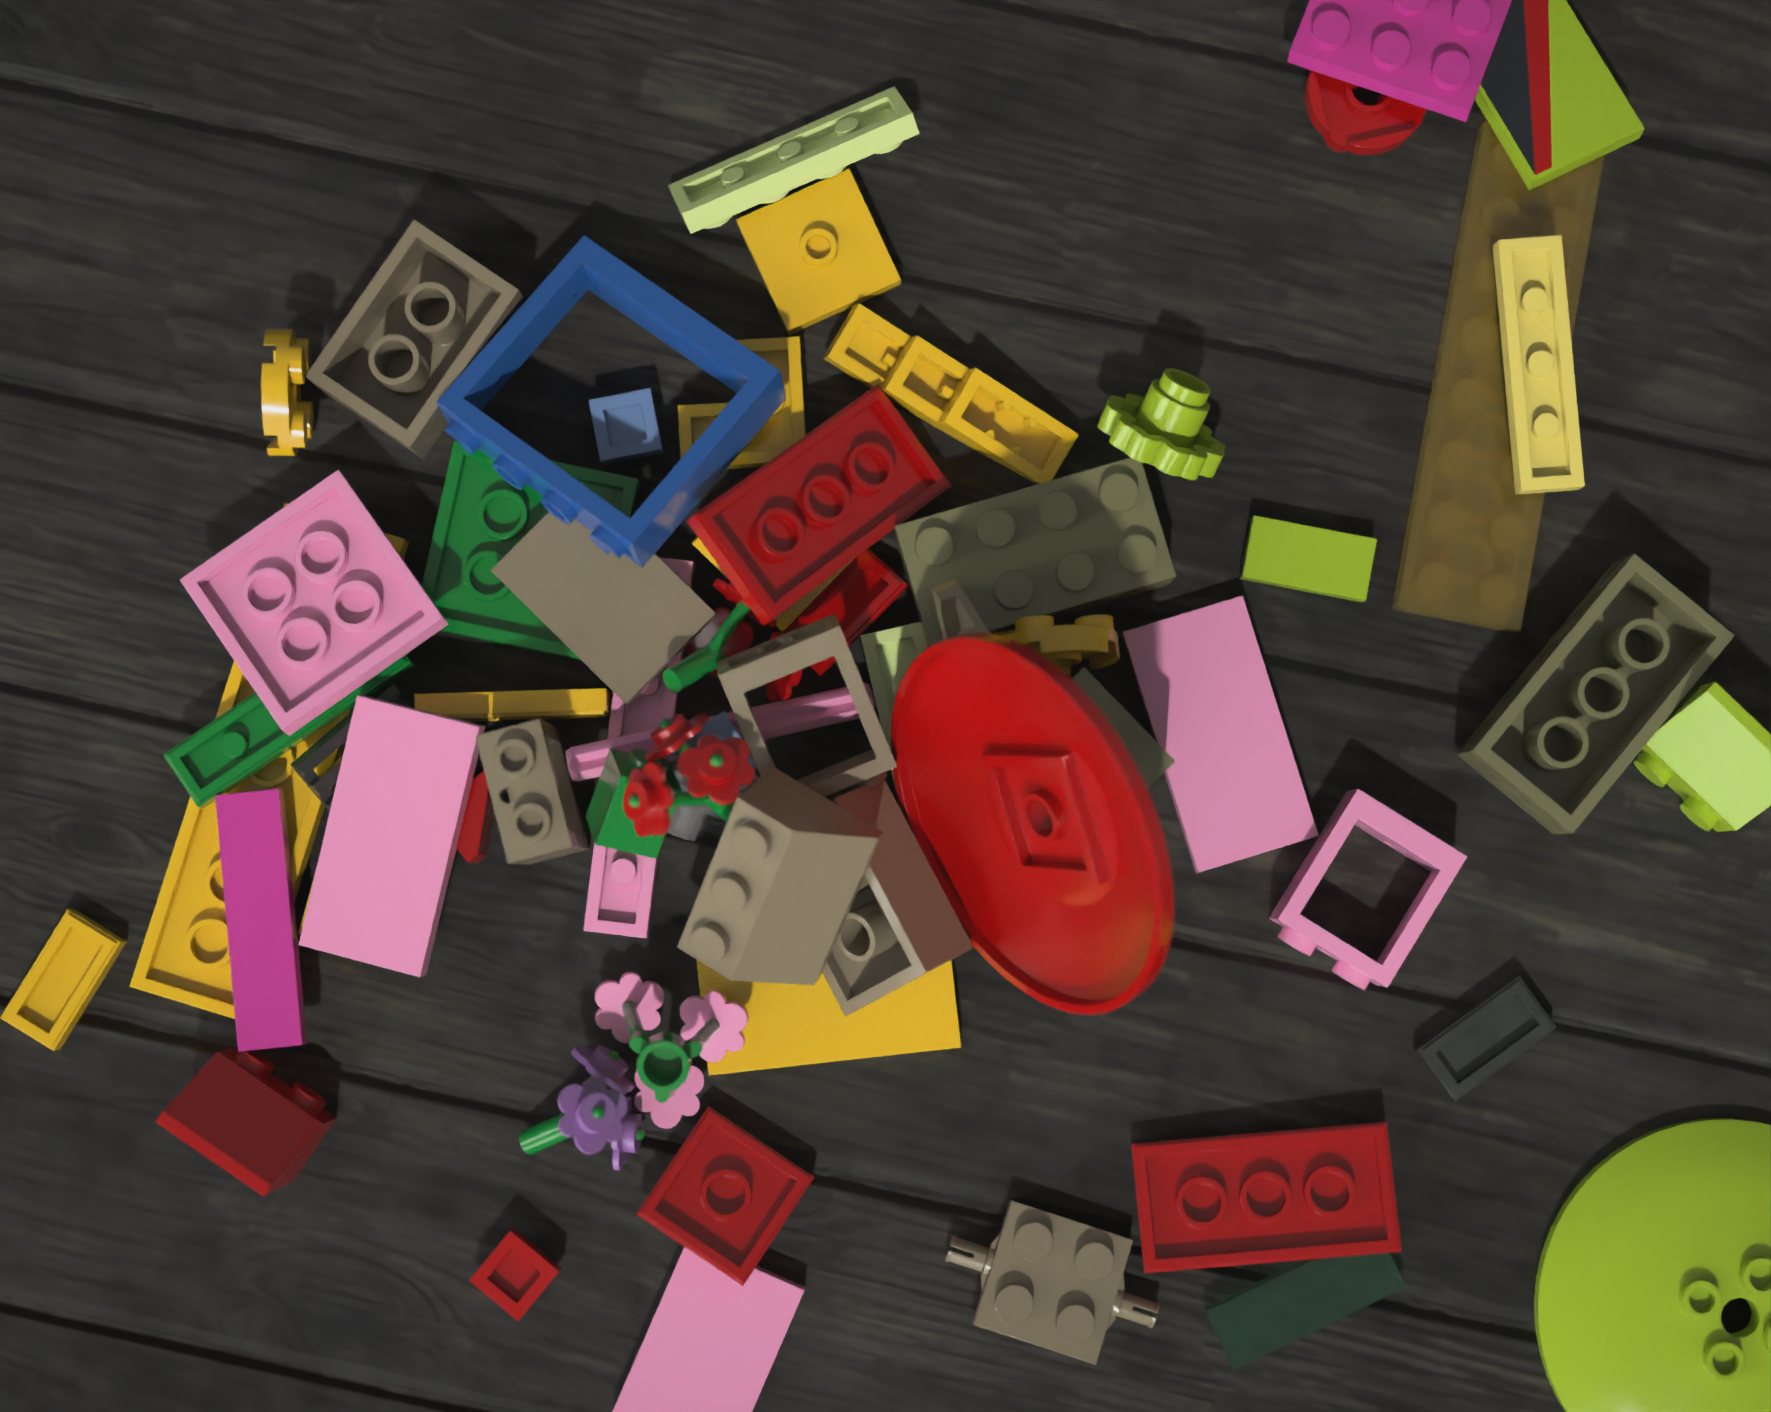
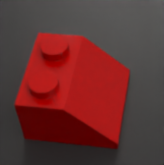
(249, 1119)

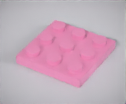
(313, 602)

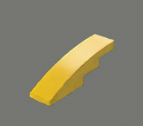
(951, 395)

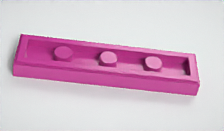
(261, 920)

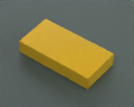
(63, 979)

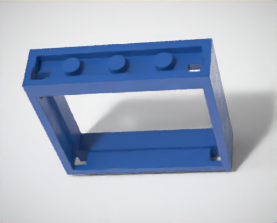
(595, 269)

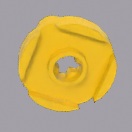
(281, 382)
(1069, 644)

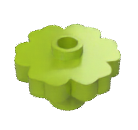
(1166, 426)

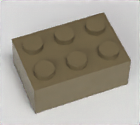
(413, 337)

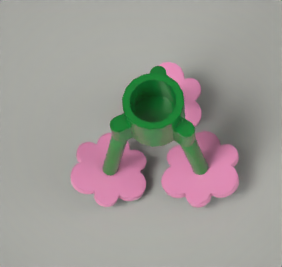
(665, 1059)

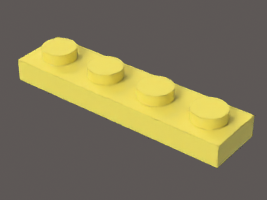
(1538, 365)

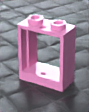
(1401, 835)

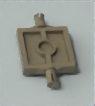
(1052, 1282)

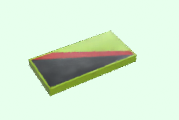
(1552, 94)

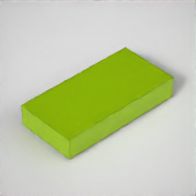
(1308, 559)

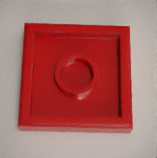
(725, 1196)

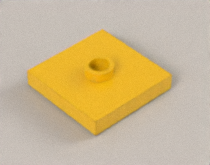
(818, 251)

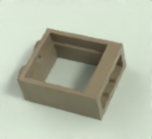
(787, 655)
(543, 806)

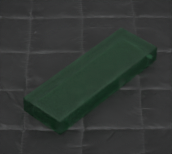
(1299, 1303)

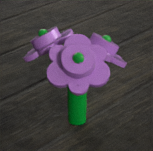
(592, 1111)

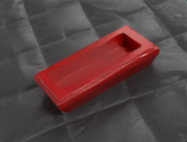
(855, 598)

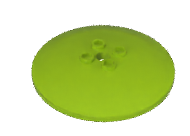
(1649, 1262)

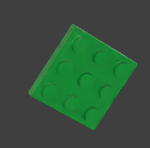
(476, 528)

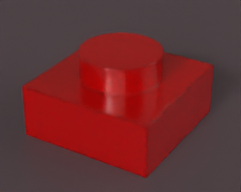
(515, 1274)

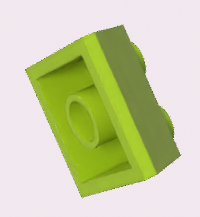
(1712, 759)

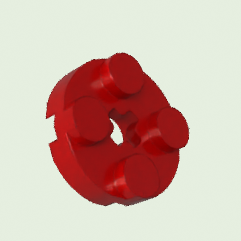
(1351, 124)

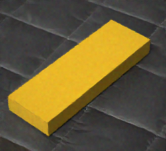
(519, 704)

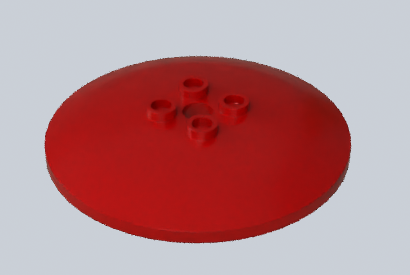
(1033, 822)

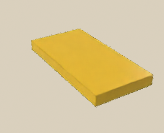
(807, 1025)

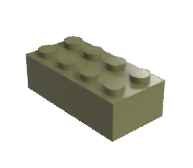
(1041, 548)
(1595, 695)

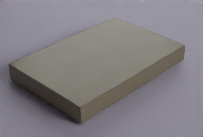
(604, 608)

